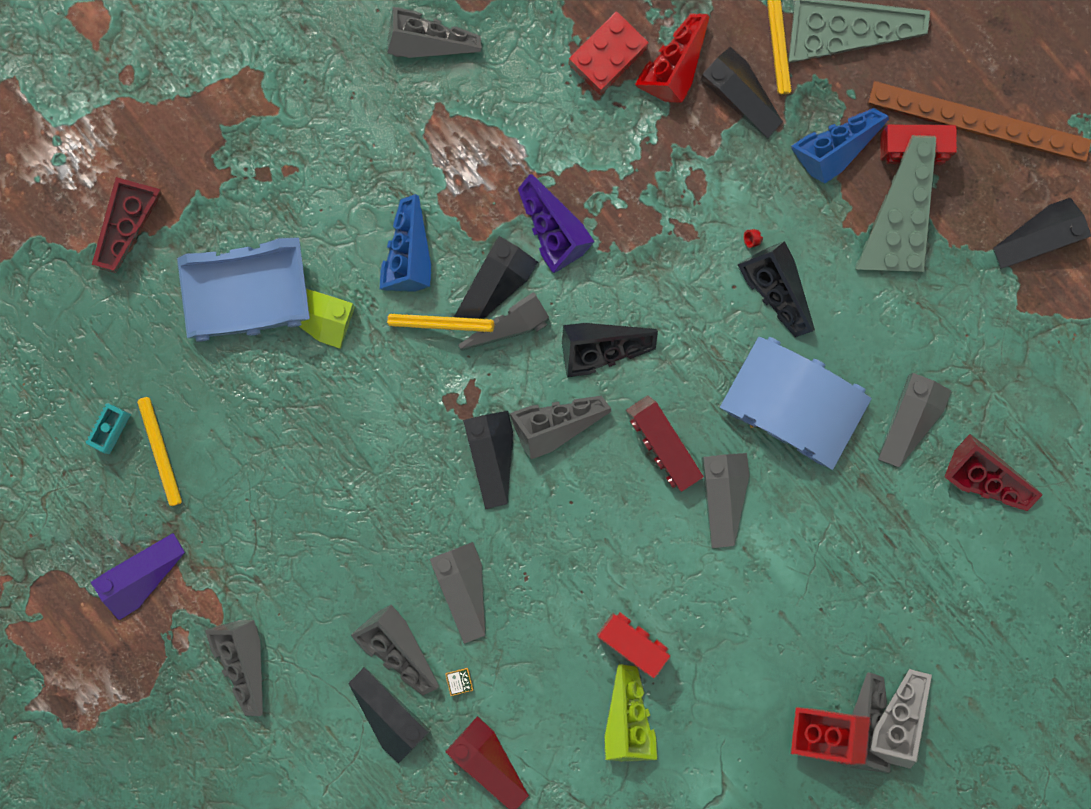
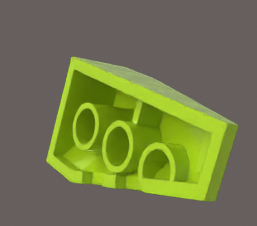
(327, 318)
(627, 728)

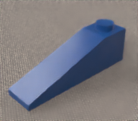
(833, 150)
(409, 258)

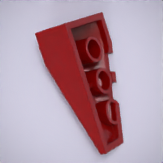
(675, 67)

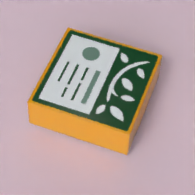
(459, 681)

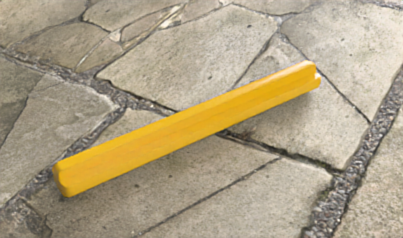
(779, 46)
(435, 322)
(159, 451)

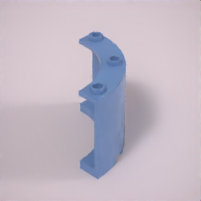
(243, 290)
(796, 401)

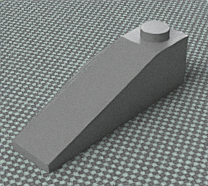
(900, 727)

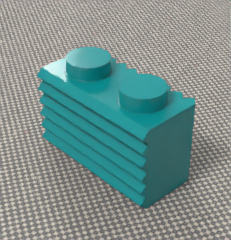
(108, 428)

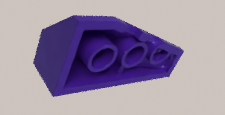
(558, 230)
(132, 581)

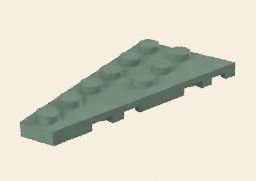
(844, 26)
(902, 222)

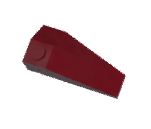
(983, 472)
(485, 760)

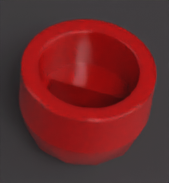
(752, 238)

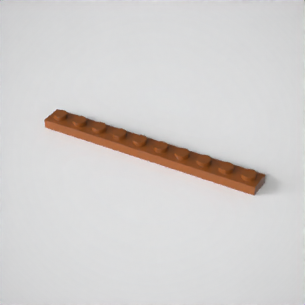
(979, 121)

